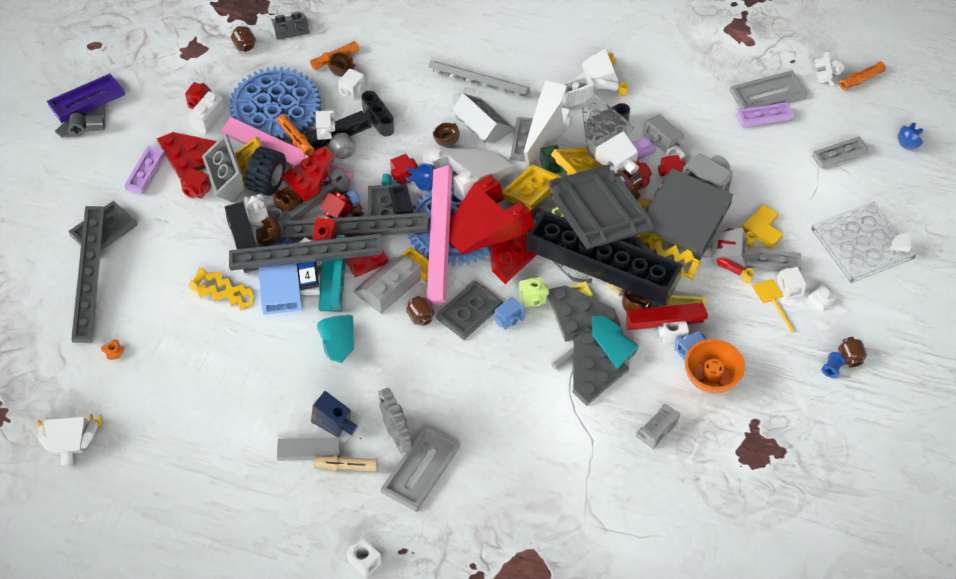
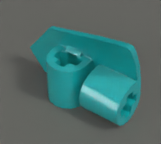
(337, 336)
(612, 340)

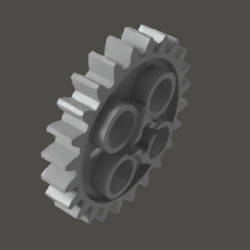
(394, 420)

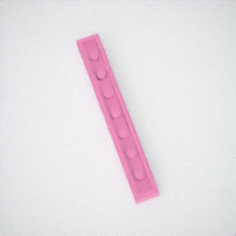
(244, 133)
(439, 235)

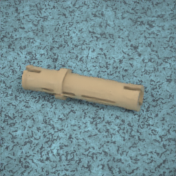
(320, 462)

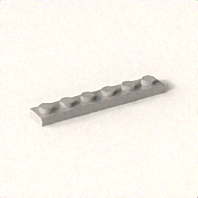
(485, 80)

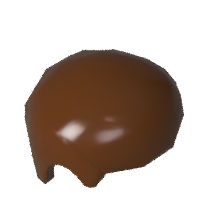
(340, 63)
(446, 134)
(286, 199)
(269, 232)
(633, 301)

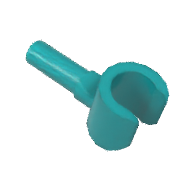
(387, 180)

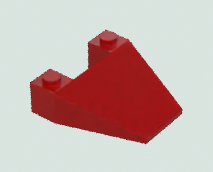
(483, 222)

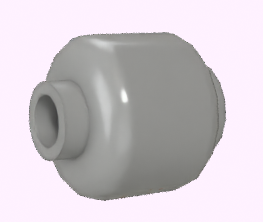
(341, 145)

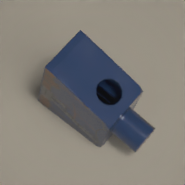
(332, 415)

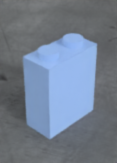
(279, 289)

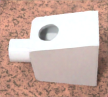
(618, 153)

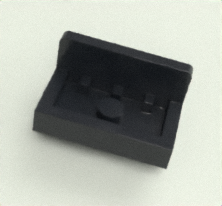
(290, 25)

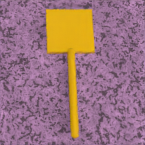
(769, 291)

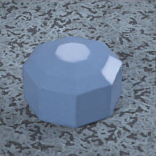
(353, 196)

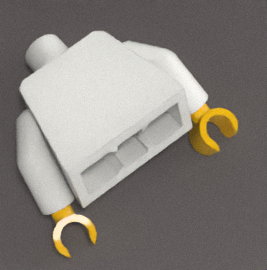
(602, 73)
(67, 436)

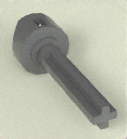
(337, 182)

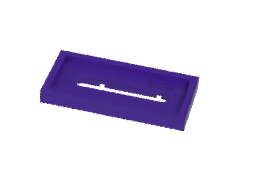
(60, 103)

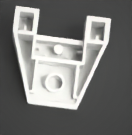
(549, 120)
(469, 165)

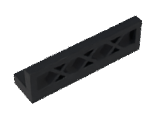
(350, 125)

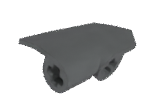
(79, 123)

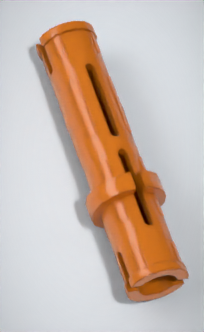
(323, 59)
(858, 77)
(299, 139)

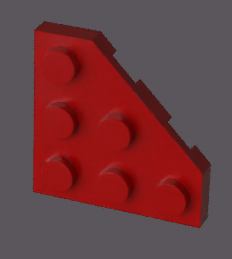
(184, 151)
(308, 175)
(510, 257)

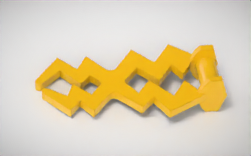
(687, 255)
(229, 292)

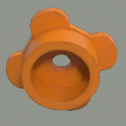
(116, 352)

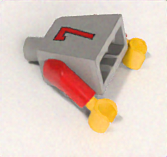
(730, 251)

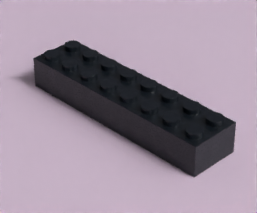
(613, 263)

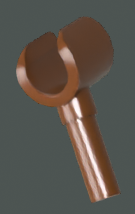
(356, 211)

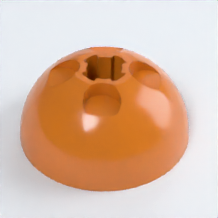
(714, 366)

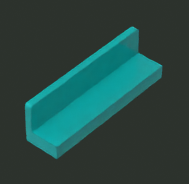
(332, 284)

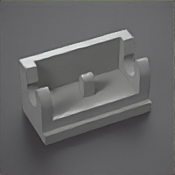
(662, 132)
(659, 426)

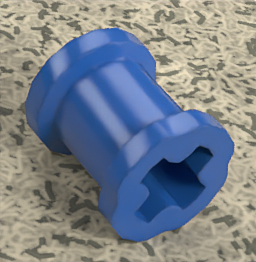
(832, 367)

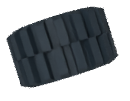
(265, 171)

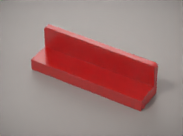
(656, 316)

